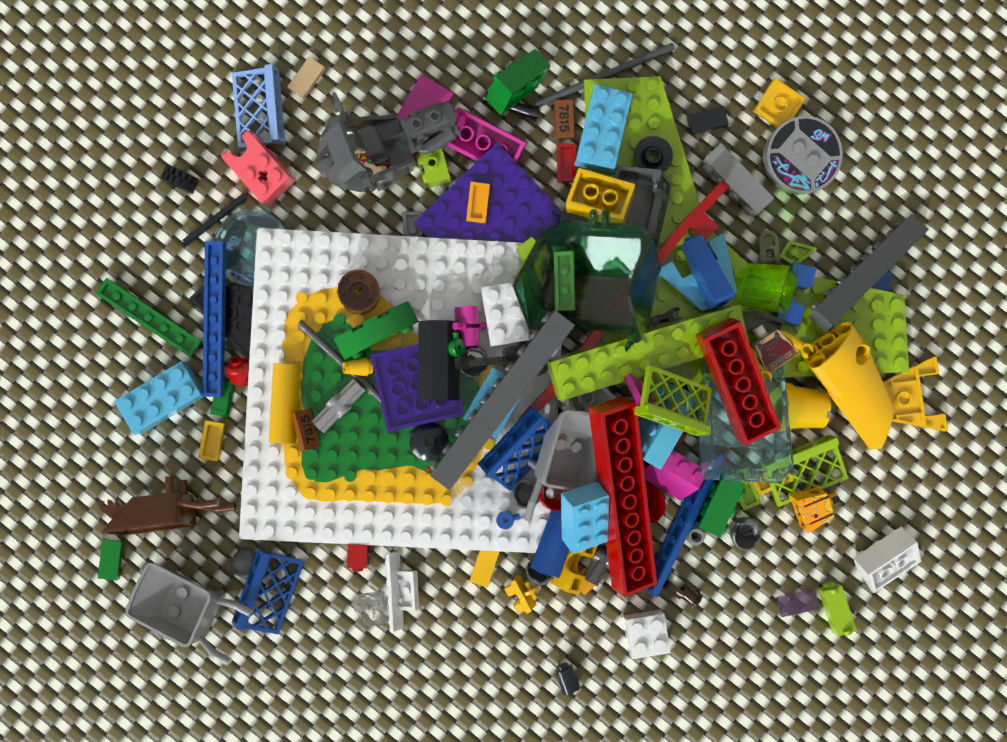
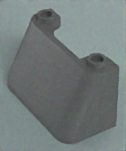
(650, 197)

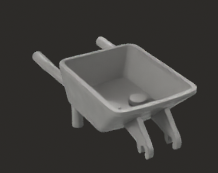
(565, 455)
(178, 607)

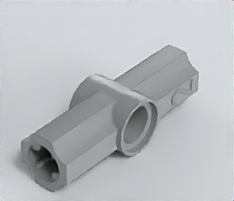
(338, 406)

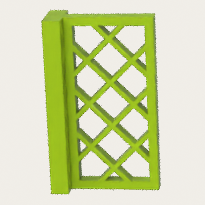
(668, 416)
(804, 453)

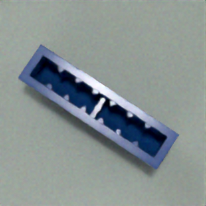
(551, 549)

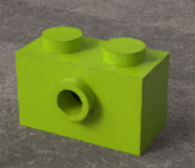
(435, 168)

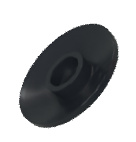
(656, 146)
(421, 433)

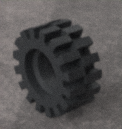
(179, 178)

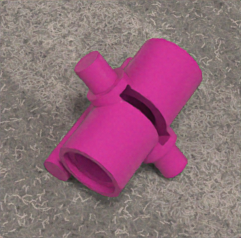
(468, 324)

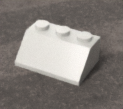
(887, 559)

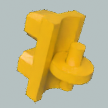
(524, 592)

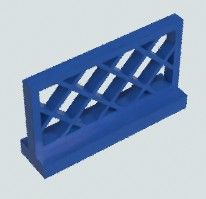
(512, 443)
(253, 585)

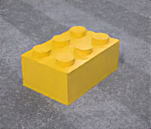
(601, 193)

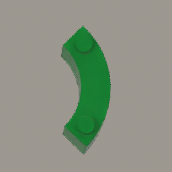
(375, 330)

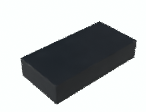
(707, 120)

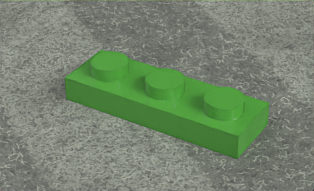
(564, 281)

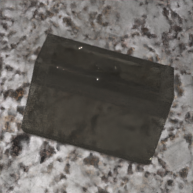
(753, 318)

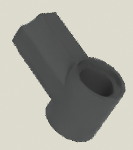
(598, 566)

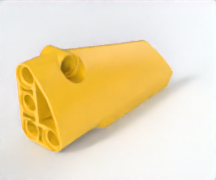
(853, 382)

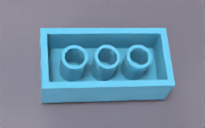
(603, 129)
(160, 398)
(659, 439)

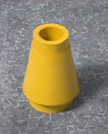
(358, 367)

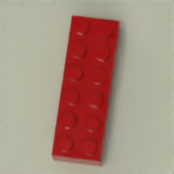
(738, 381)

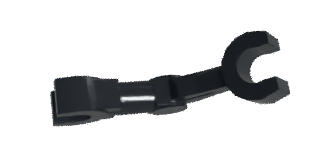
(668, 316)

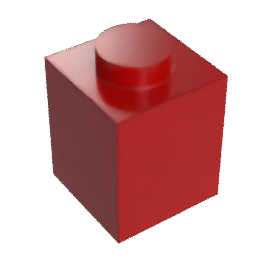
(358, 557)

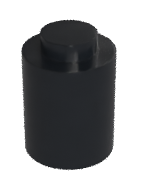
(567, 678)

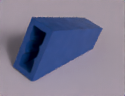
(707, 272)

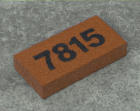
(564, 119)
(305, 429)

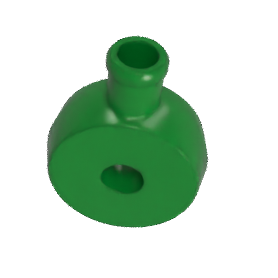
(456, 346)

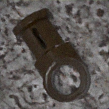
(684, 593)

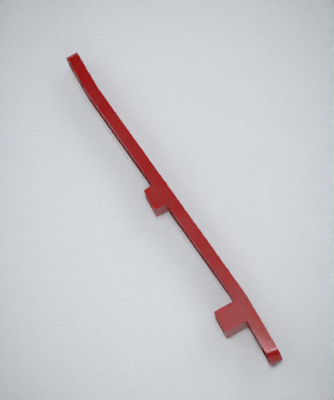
(697, 224)

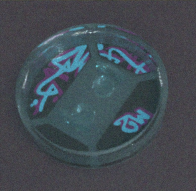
(240, 236)

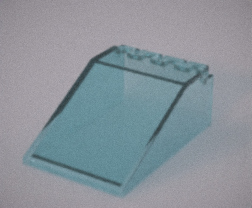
(725, 455)

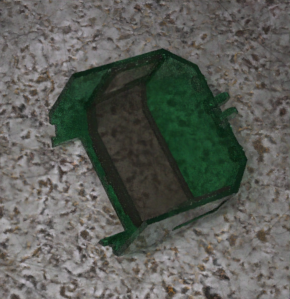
(613, 276)

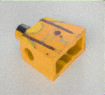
(813, 507)

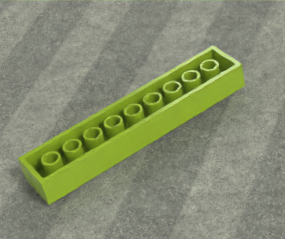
(660, 347)

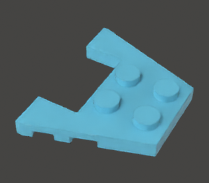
(688, 286)

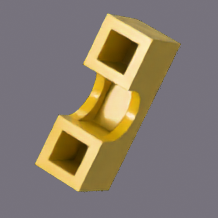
(570, 578)

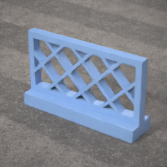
(273, 102)

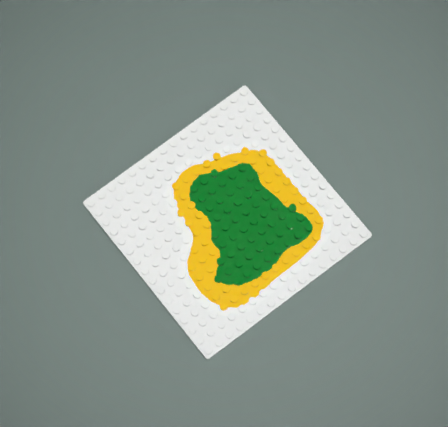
(361, 478)

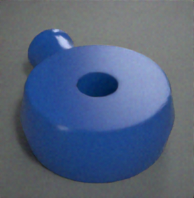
(510, 519)

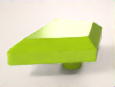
(796, 252)

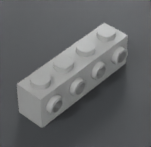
(742, 184)

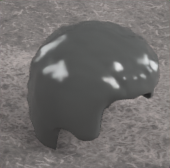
(745, 533)

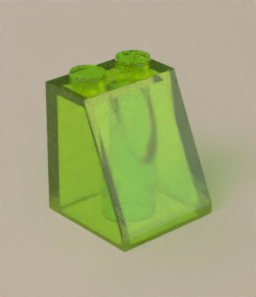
(767, 287)

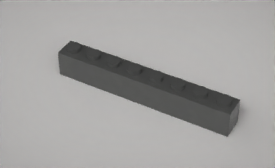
(865, 275)

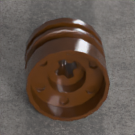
(359, 281)

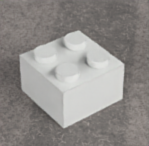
(646, 634)

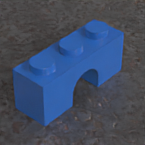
(806, 277)

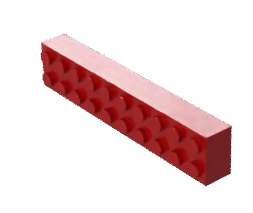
(623, 477)

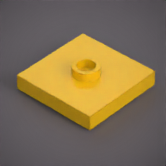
(778, 103)

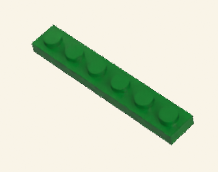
(149, 317)

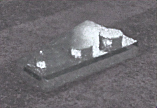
(476, 498)

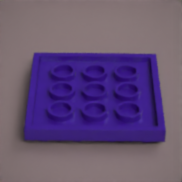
(398, 391)

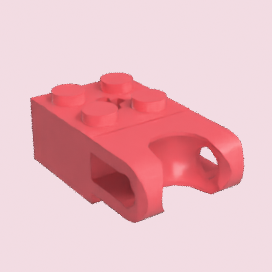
(258, 164)

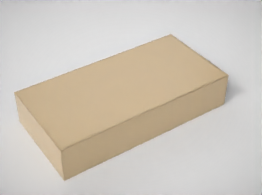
(306, 78)

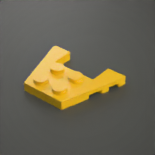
(907, 397)

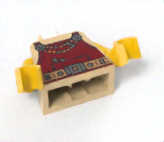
(775, 349)

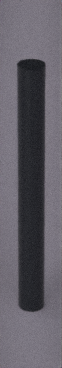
(214, 219)

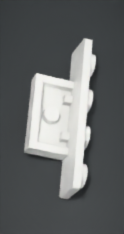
(401, 590)

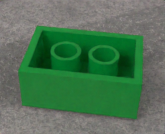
(517, 81)
(719, 506)

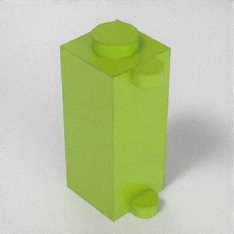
(837, 609)

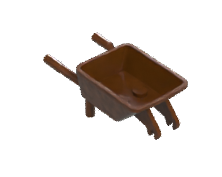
(158, 511)

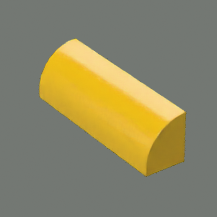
(284, 402)

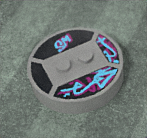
(802, 155)

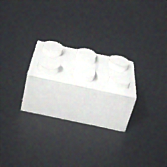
(503, 315)

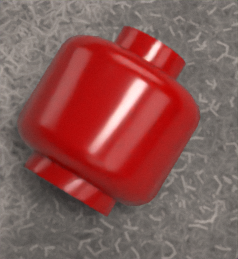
(238, 371)

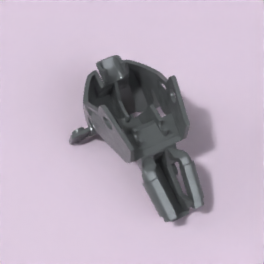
(384, 141)

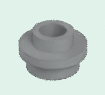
(701, 536)

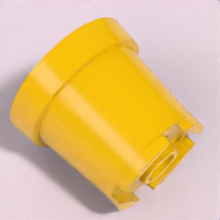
(807, 407)

